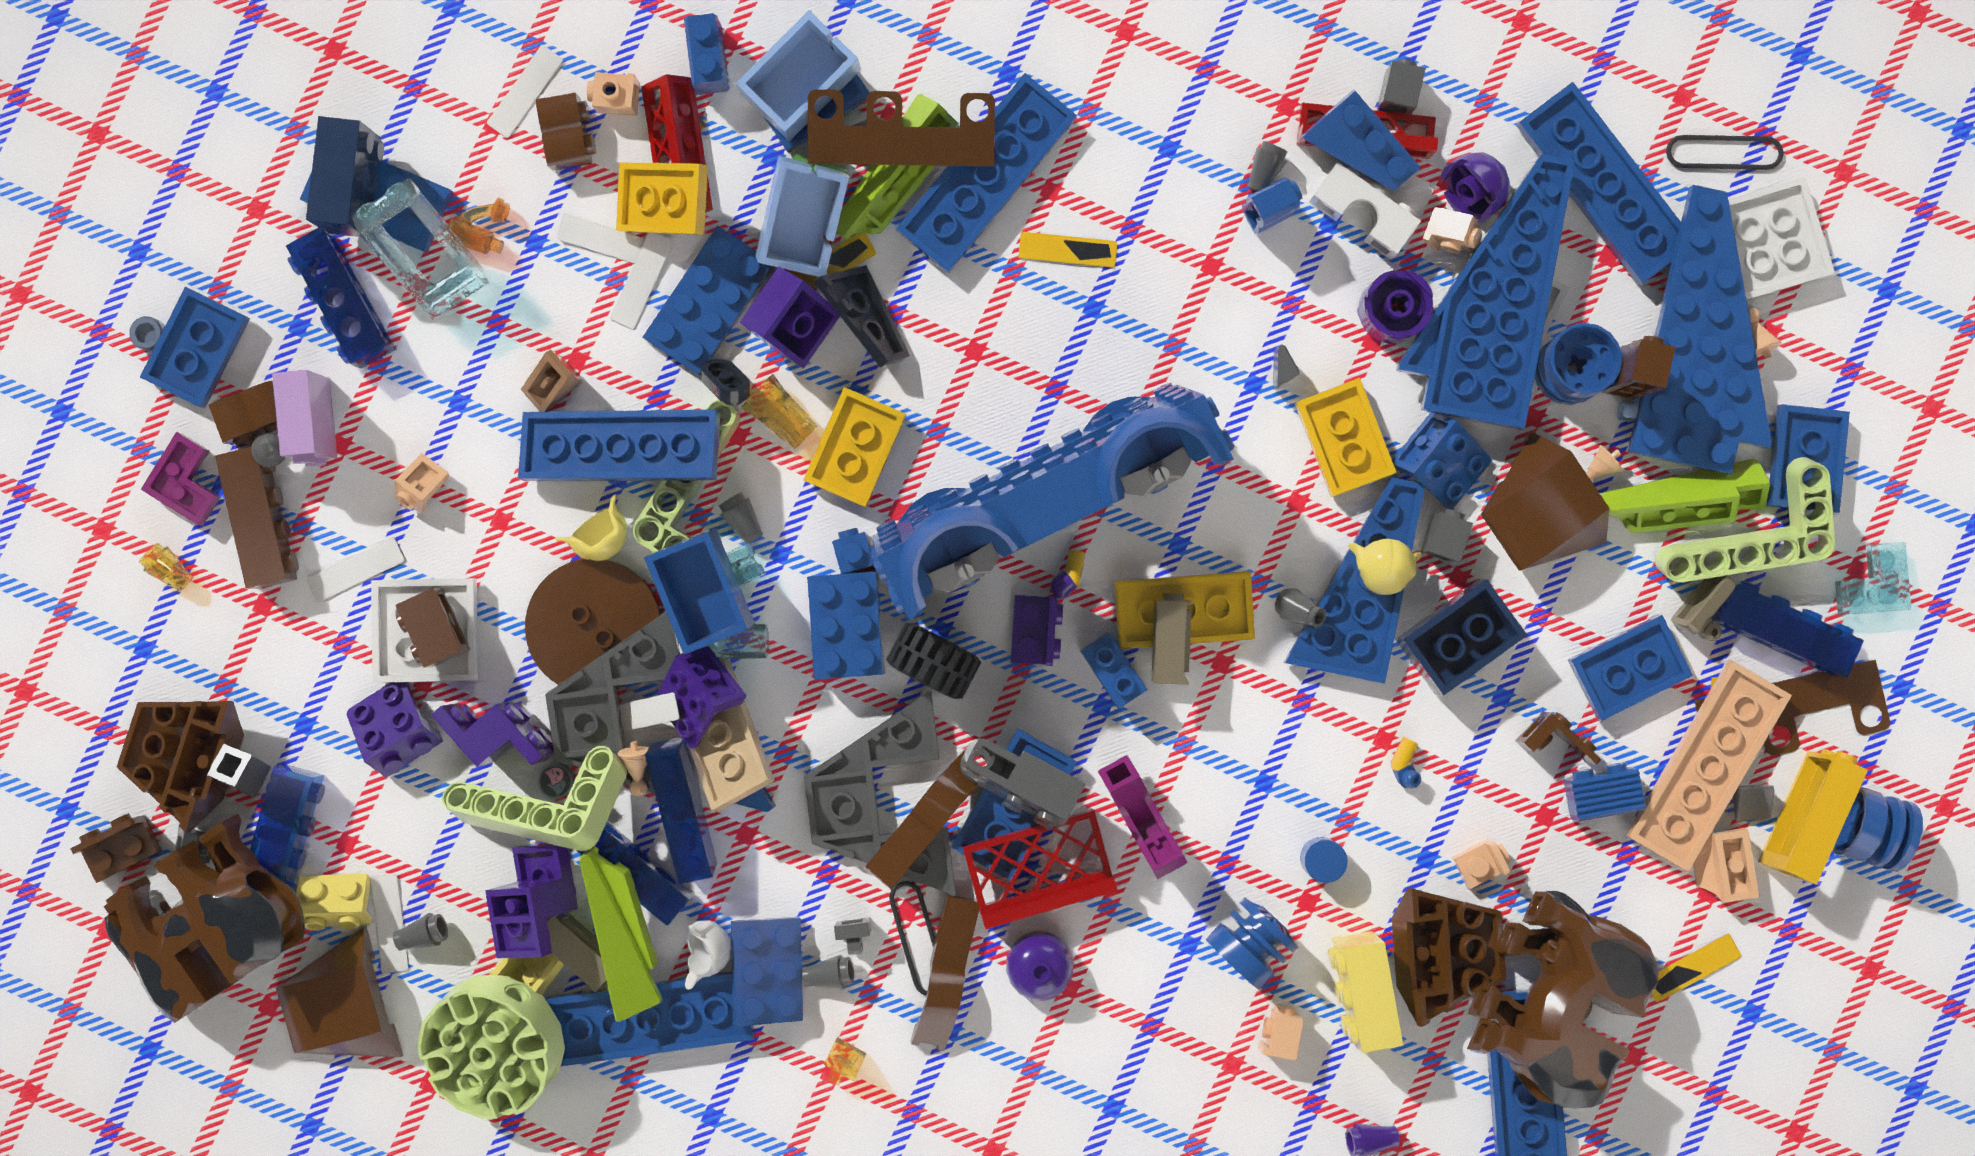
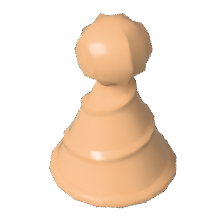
(1763, 339)
(1604, 463)
(635, 763)

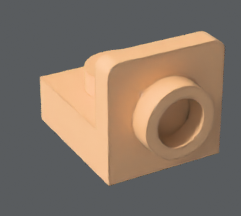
(419, 483)
(1482, 863)

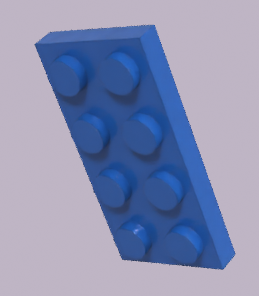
(406, 225)
(708, 301)
(992, 819)

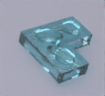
(1887, 583)

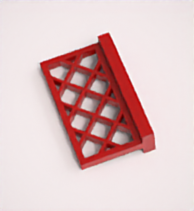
(1047, 897)

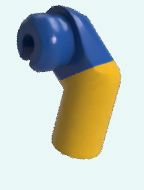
(1402, 765)

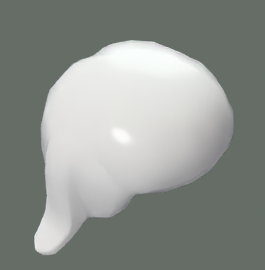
(709, 950)

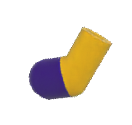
(1070, 576)

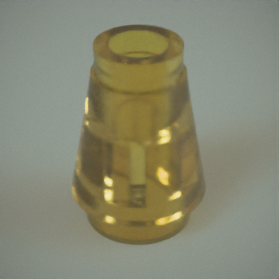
(166, 567)

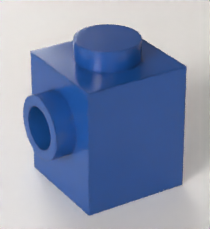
(853, 551)

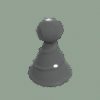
(266, 450)

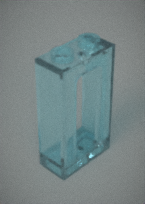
(432, 297)

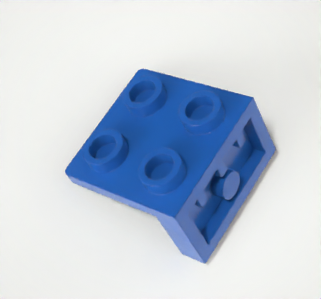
(1443, 459)

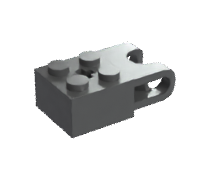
(1023, 782)

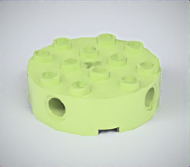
(491, 1046)

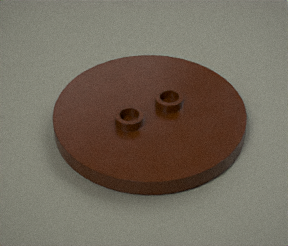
(584, 613)

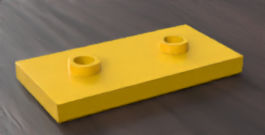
(1218, 609)

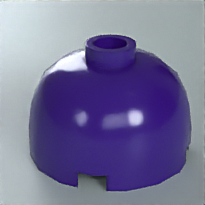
(1476, 185)
(1039, 965)

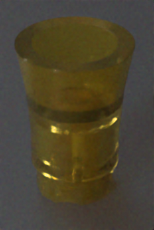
(779, 412)

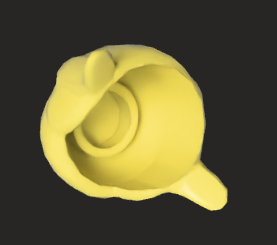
(588, 538)
(1385, 565)

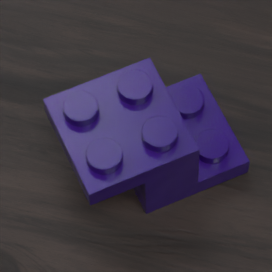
(494, 732)
(521, 908)

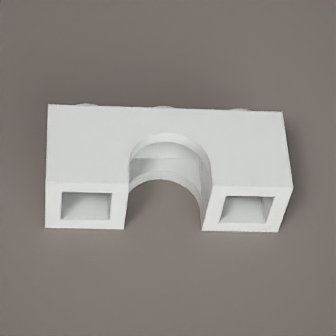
(1390, 221)

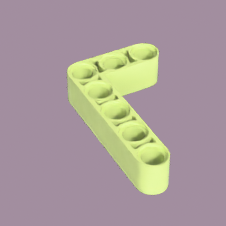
(683, 492)
(1762, 542)
(584, 809)

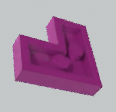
(173, 480)

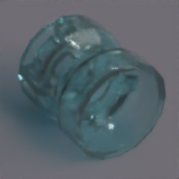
(750, 569)

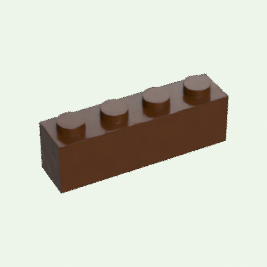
(257, 520)

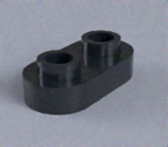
(726, 381)

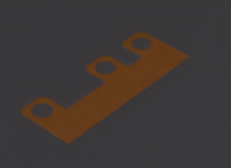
(891, 144)
(1824, 691)

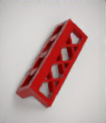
(680, 114)
(1415, 145)

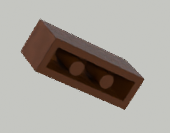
(1643, 368)

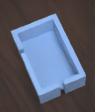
(793, 68)
(799, 214)

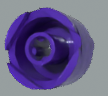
(1413, 314)

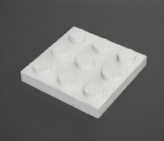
(1779, 238)
(391, 646)

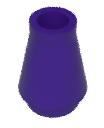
(1370, 1139)

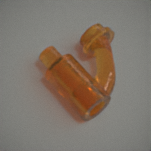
(476, 237)

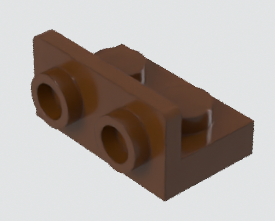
(119, 847)

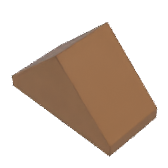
(550, 381)

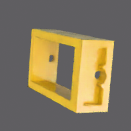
(1813, 815)

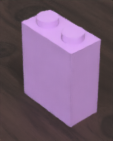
(304, 417)

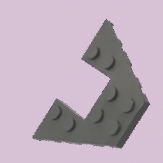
(586, 705)
(844, 795)

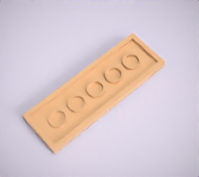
(1708, 765)

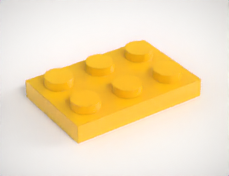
(662, 198)
(1345, 437)
(855, 447)

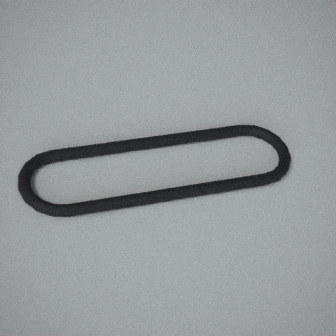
(1724, 138)
(901, 932)

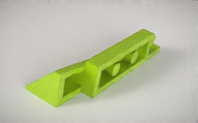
(889, 187)
(1690, 498)
(621, 935)

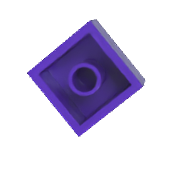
(790, 317)

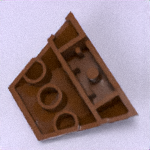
(1546, 506)
(173, 750)
(1444, 952)
(338, 1004)

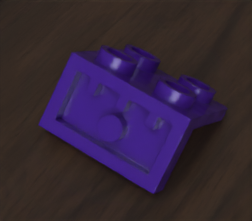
(1035, 630)
(700, 690)

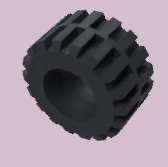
(933, 661)

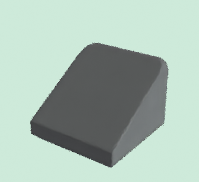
(1283, 367)
(1753, 802)

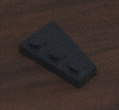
(865, 313)

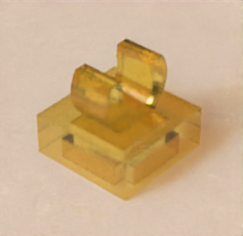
(843, 1061)

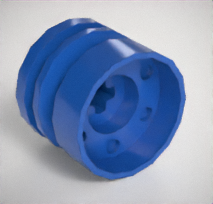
(1591, 351)
(1881, 831)
(1252, 943)

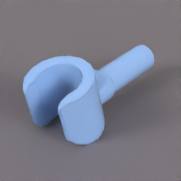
(1628, 410)

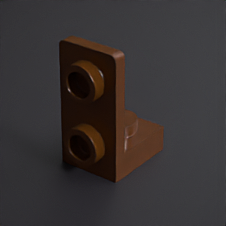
(1539, 735)

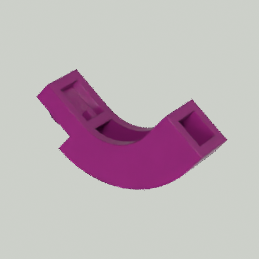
(1142, 817)

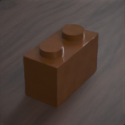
(431, 628)

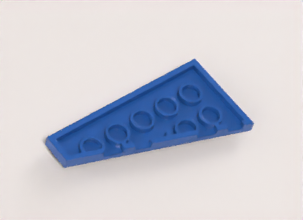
(1358, 622)

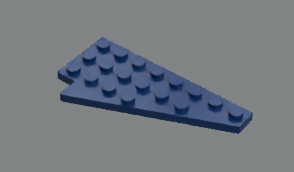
(1491, 321)
(1714, 376)

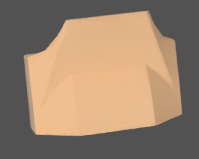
(1727, 866)

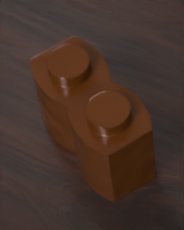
(564, 131)
(246, 415)

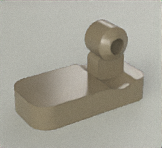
(1701, 605)

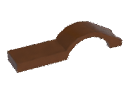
(921, 825)
(947, 971)

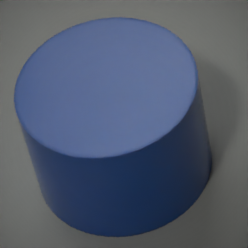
(1323, 859)

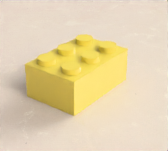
(1365, 992)

